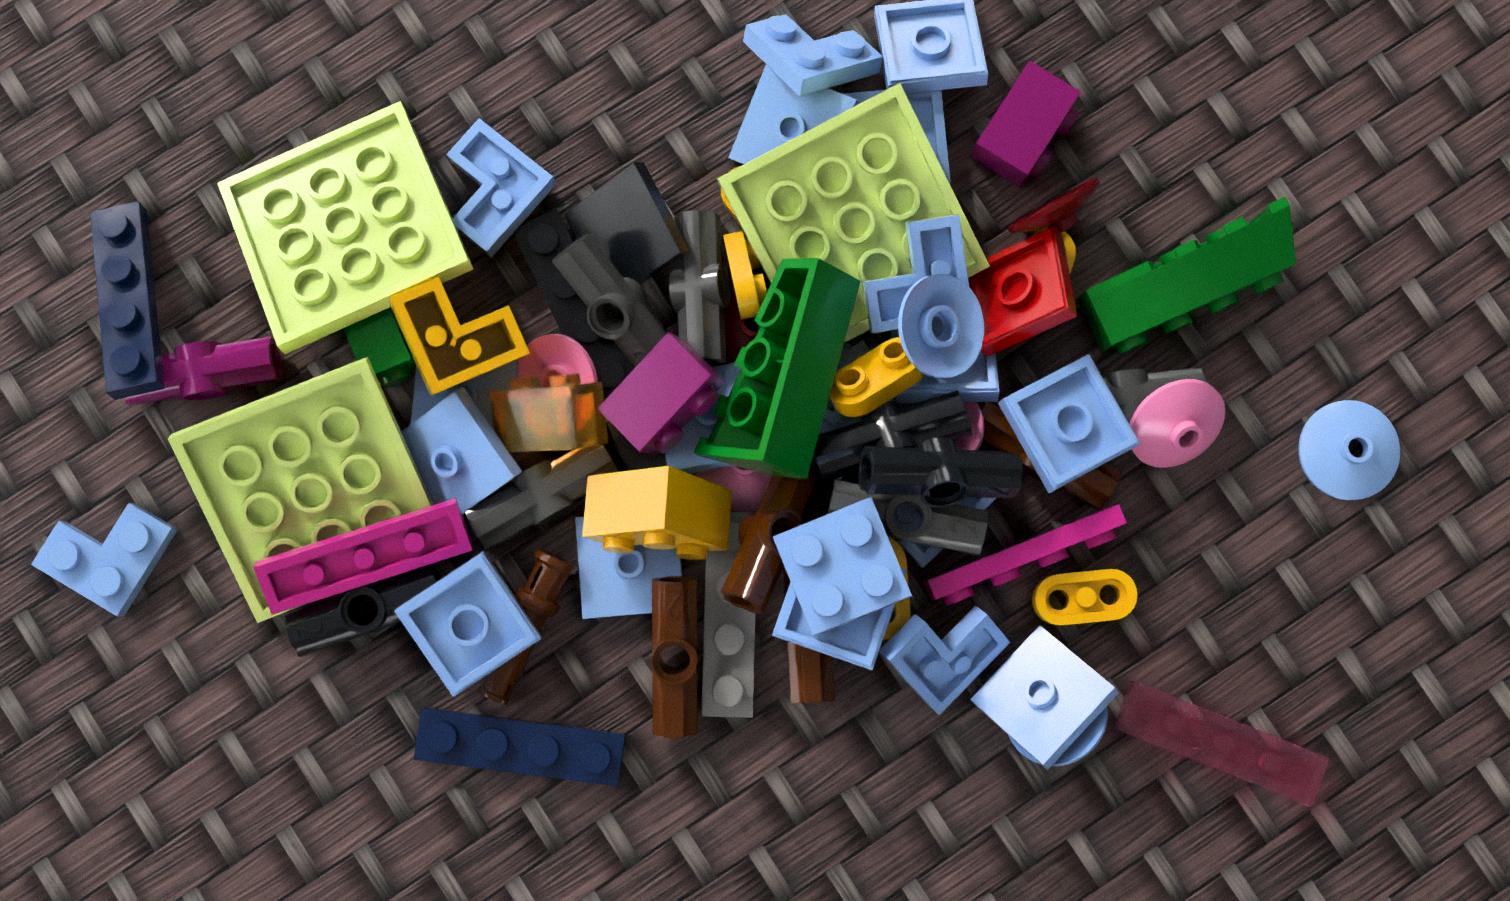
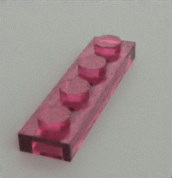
(1221, 743)

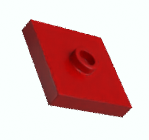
(1024, 291)

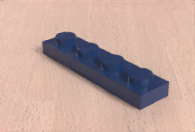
(126, 301)
(519, 746)

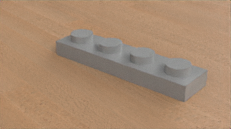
(727, 638)

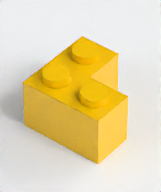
(450, 351)
(657, 510)

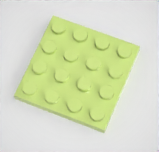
(847, 196)
(342, 227)
(299, 470)

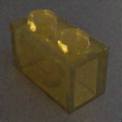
(549, 415)

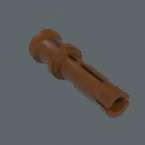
(539, 602)

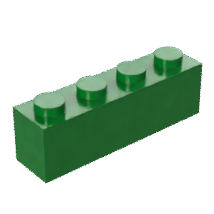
(1191, 279)
(785, 372)

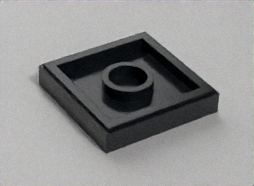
(630, 224)

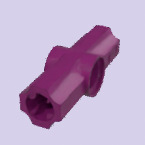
(212, 368)

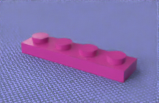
(1046, 548)
(363, 556)

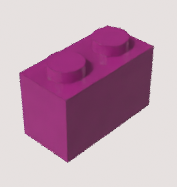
(1025, 124)
(662, 396)

